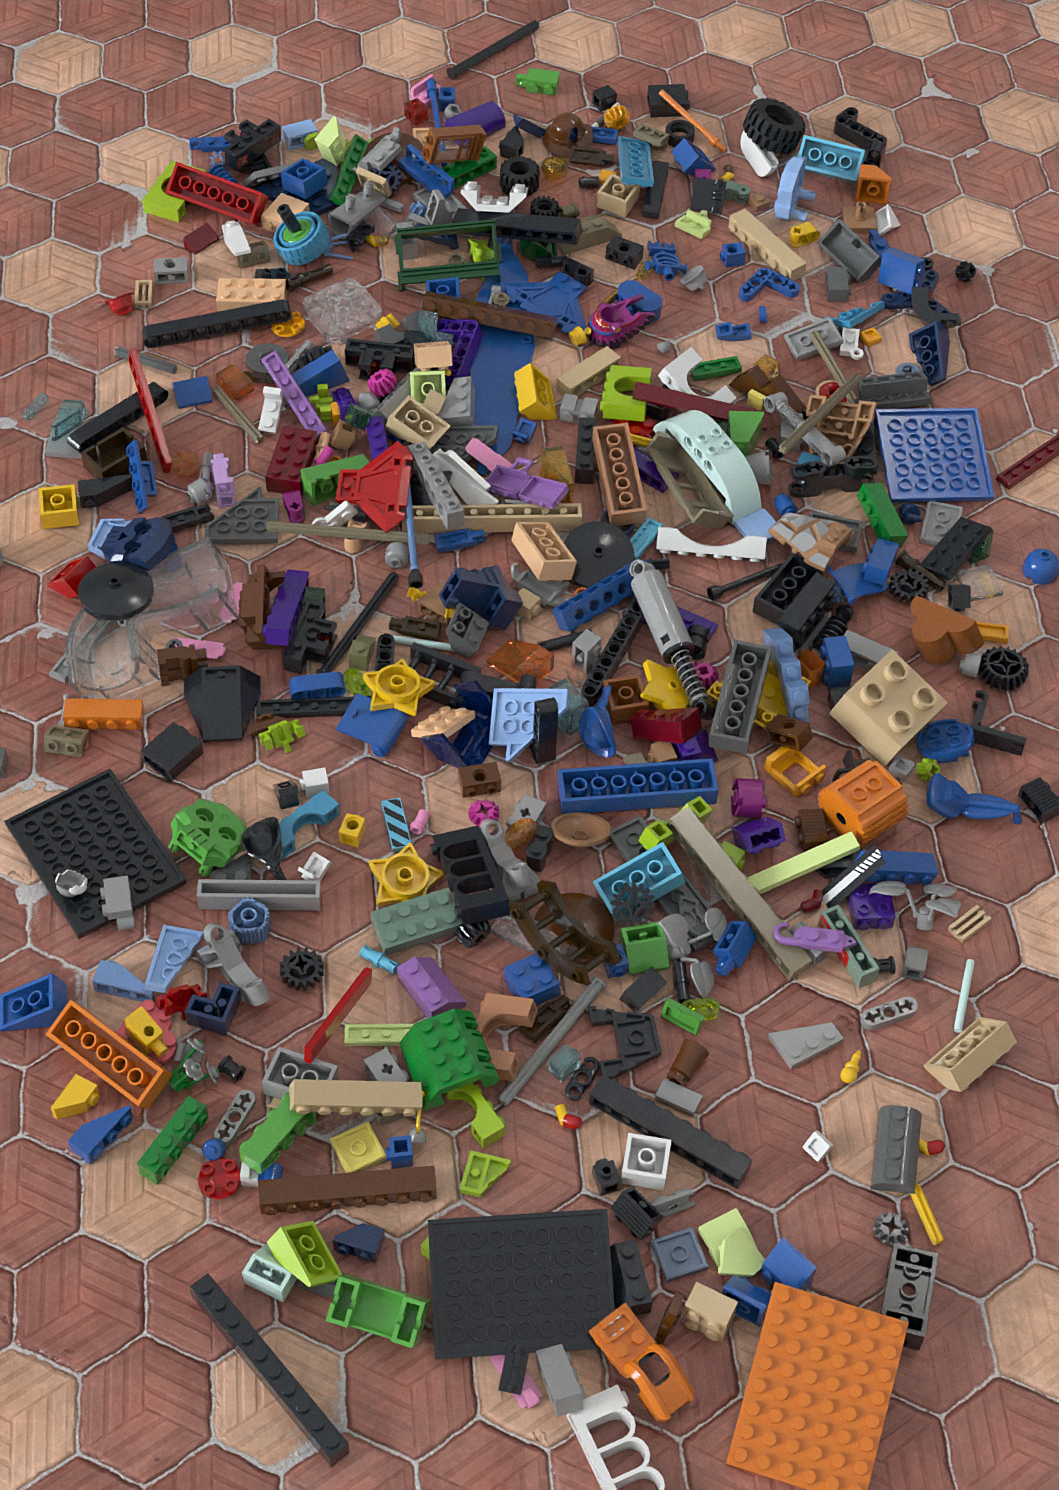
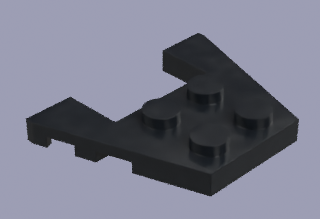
(635, 1039)

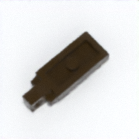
(590, 156)
(416, 627)
(546, 1018)

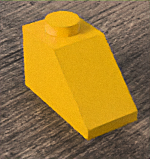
(76, 1098)

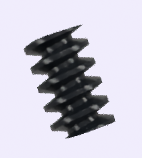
(834, 627)

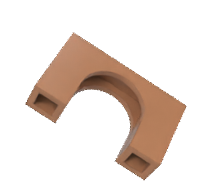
(503, 1010)

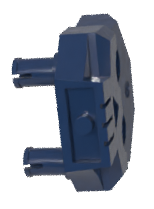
(140, 542)

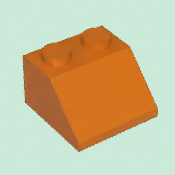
(872, 185)

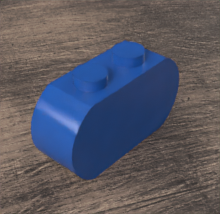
(651, 303)

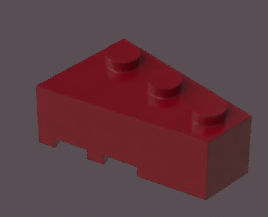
(666, 724)

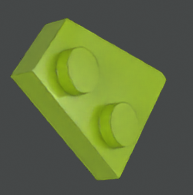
(482, 1172)

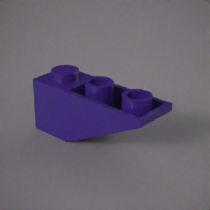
(343, 398)

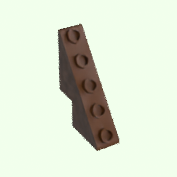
(756, 379)

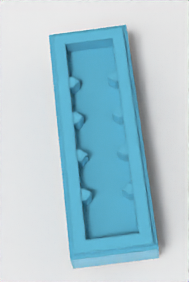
(644, 537)

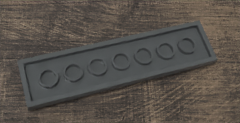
(626, 842)

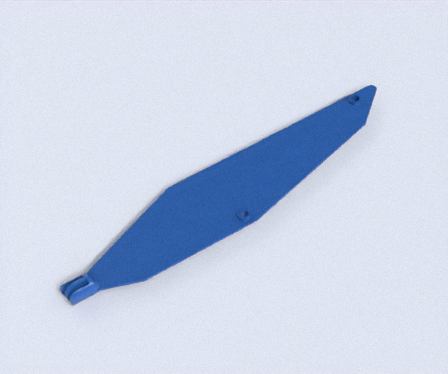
(498, 358)

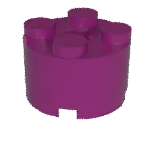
(748, 798)

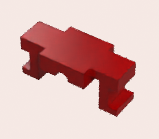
(177, 999)

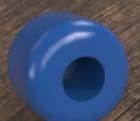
(214, 1149)

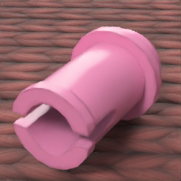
(418, 826)

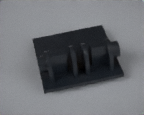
(708, 195)

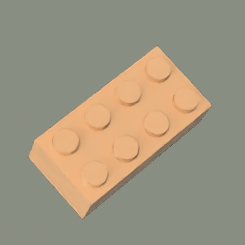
(245, 292)
(543, 551)

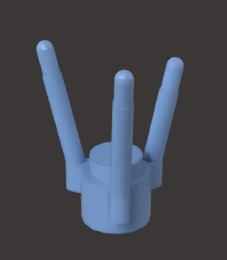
(330, 247)

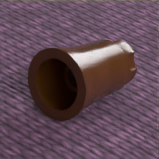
(687, 1062)

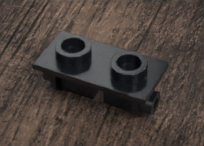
(359, 235)
(514, 1369)

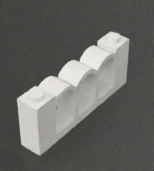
(597, 1410)

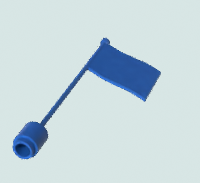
(848, 577)

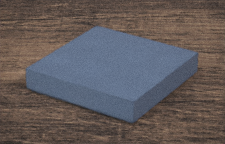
(679, 1254)

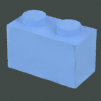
(294, 134)

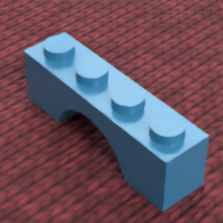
(318, 810)

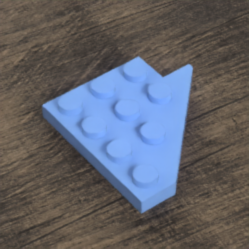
(514, 716)

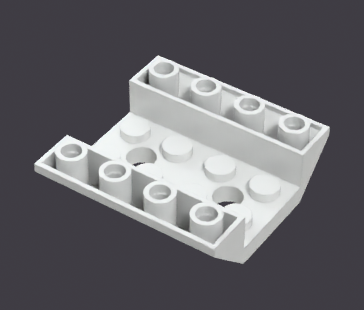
(471, 192)

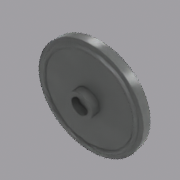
(258, 352)

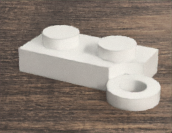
(850, 345)
(338, 516)

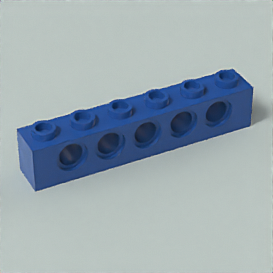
(580, 603)

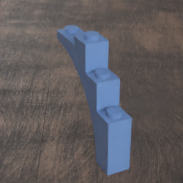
(789, 673)

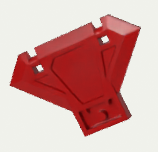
(379, 486)

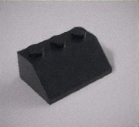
(629, 1278)

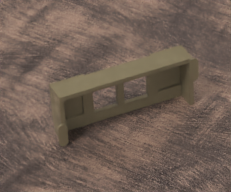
(672, 457)

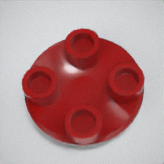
(219, 1178)

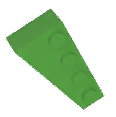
(321, 481)
(274, 1135)

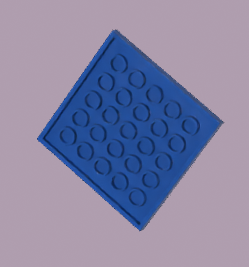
(933, 455)

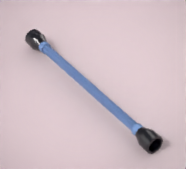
(415, 577)

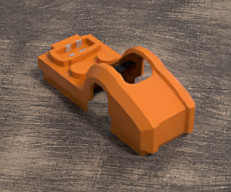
(630, 1345)

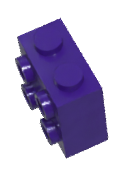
(758, 835)
(870, 910)

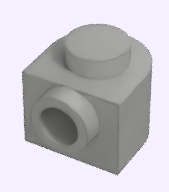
(450, 111)
(970, 665)

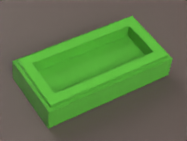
(682, 1016)

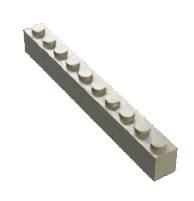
(737, 891)

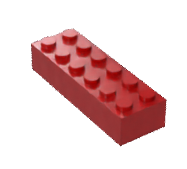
(217, 194)

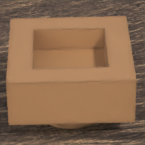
(758, 201)

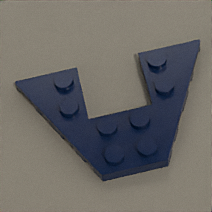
(318, 202)

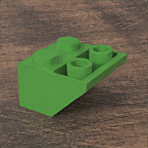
(645, 947)

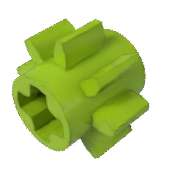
(927, 768)

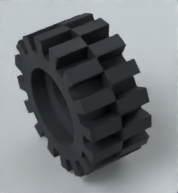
(548, 204)

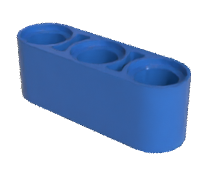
(317, 685)

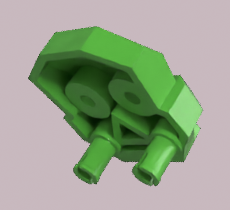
(208, 834)

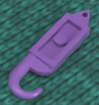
(815, 938)

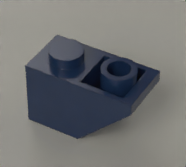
(361, 1241)

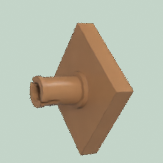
(859, 218)

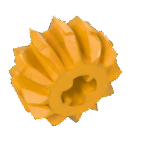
(617, 117)

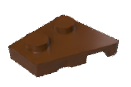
(670, 1317)

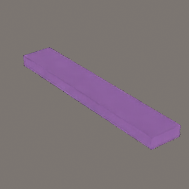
(293, 393)

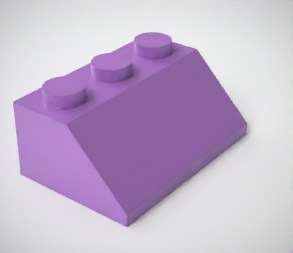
(429, 986)

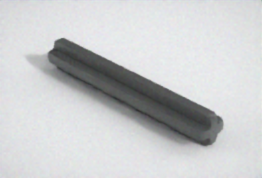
(148, 360)

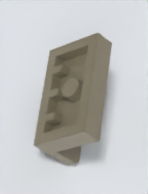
(651, 135)
(258, 255)
(65, 740)

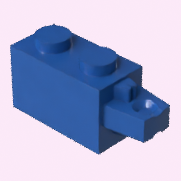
(733, 946)

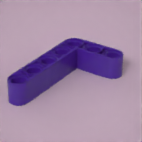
(468, 338)

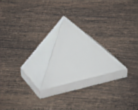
(886, 220)

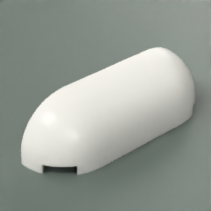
(760, 159)

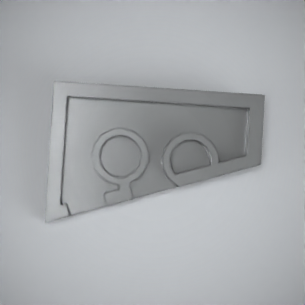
(805, 1043)

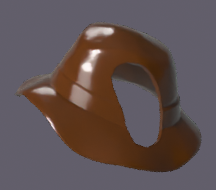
(556, 134)

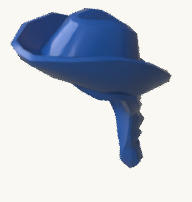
(597, 729)

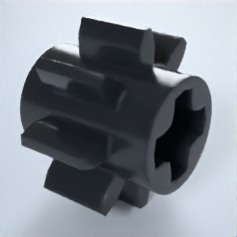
(965, 271)

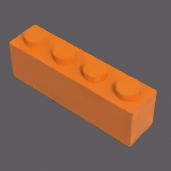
(104, 713)

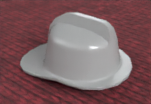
(694, 278)

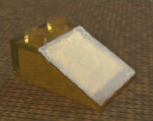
(556, 468)

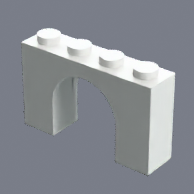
(676, 372)

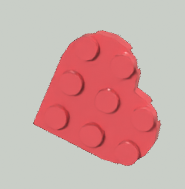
(164, 1023)

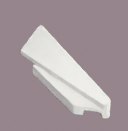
(464, 479)

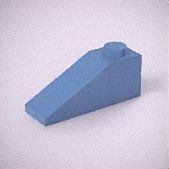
(118, 981)

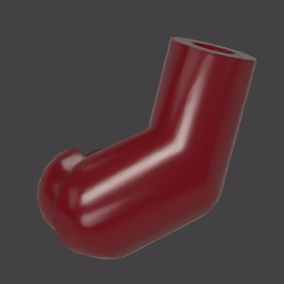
(814, 903)

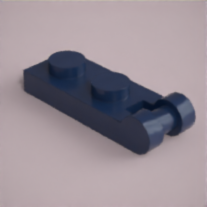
(447, 240)

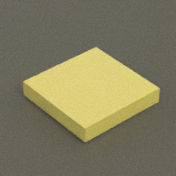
(358, 1148)

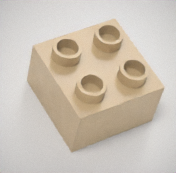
(888, 707)

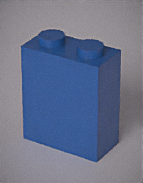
(901, 270)

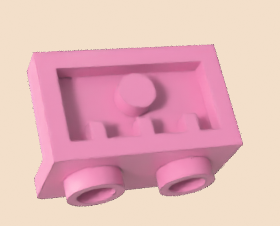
(420, 91)

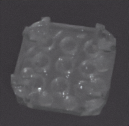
(342, 310)

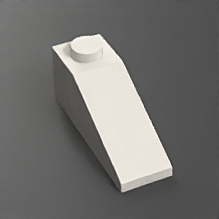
(235, 238)

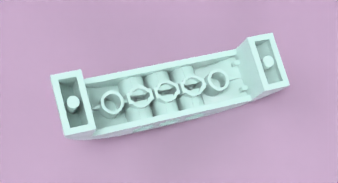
(717, 459)

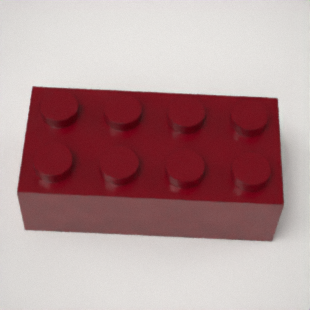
(292, 453)

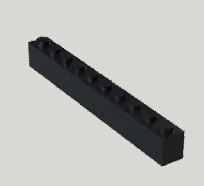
(270, 1370)

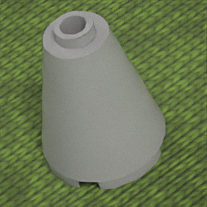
(761, 467)

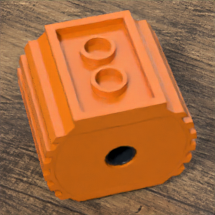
(864, 802)

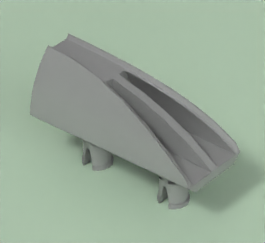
(355, 210)

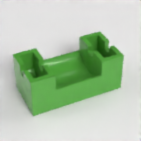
(379, 1310)

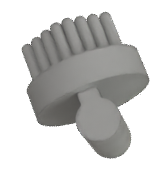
(183, 1049)

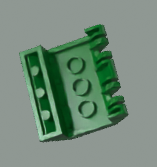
(447, 1055)

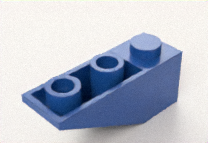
(95, 1135)

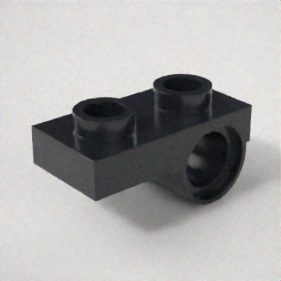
(578, 271)
(273, 273)

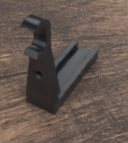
(992, 737)

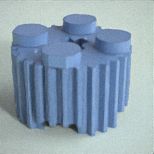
(250, 921)

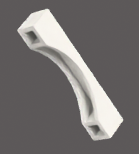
(748, 547)

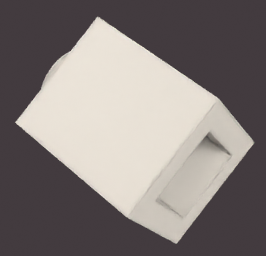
(314, 782)

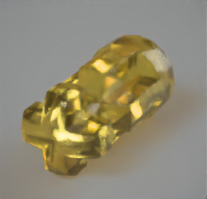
(641, 273)

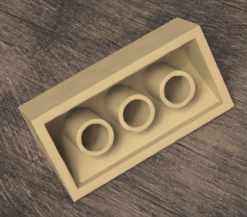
(971, 1053)

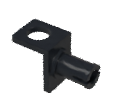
(849, 764)

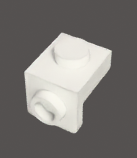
(315, 867)

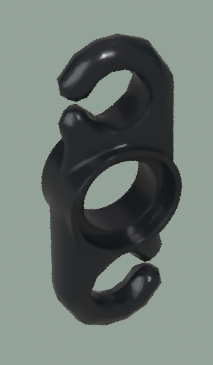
(583, 1070)

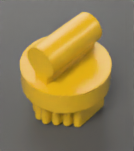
(389, 319)
(578, 336)

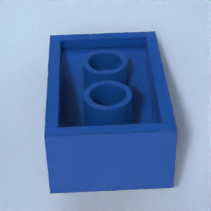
(33, 1004)

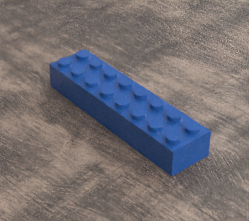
(636, 786)

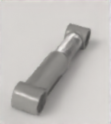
(814, 438)

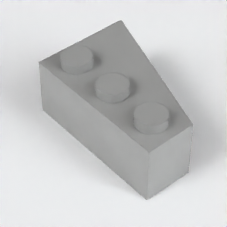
(459, 403)

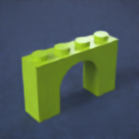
(161, 204)
(622, 406)

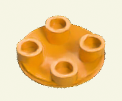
(291, 327)

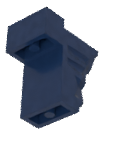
(483, 593)

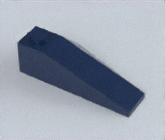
(932, 350)

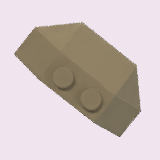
(595, 232)

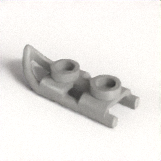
(680, 1197)

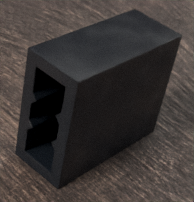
(660, 107)
(172, 751)

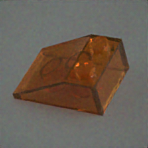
(522, 658)

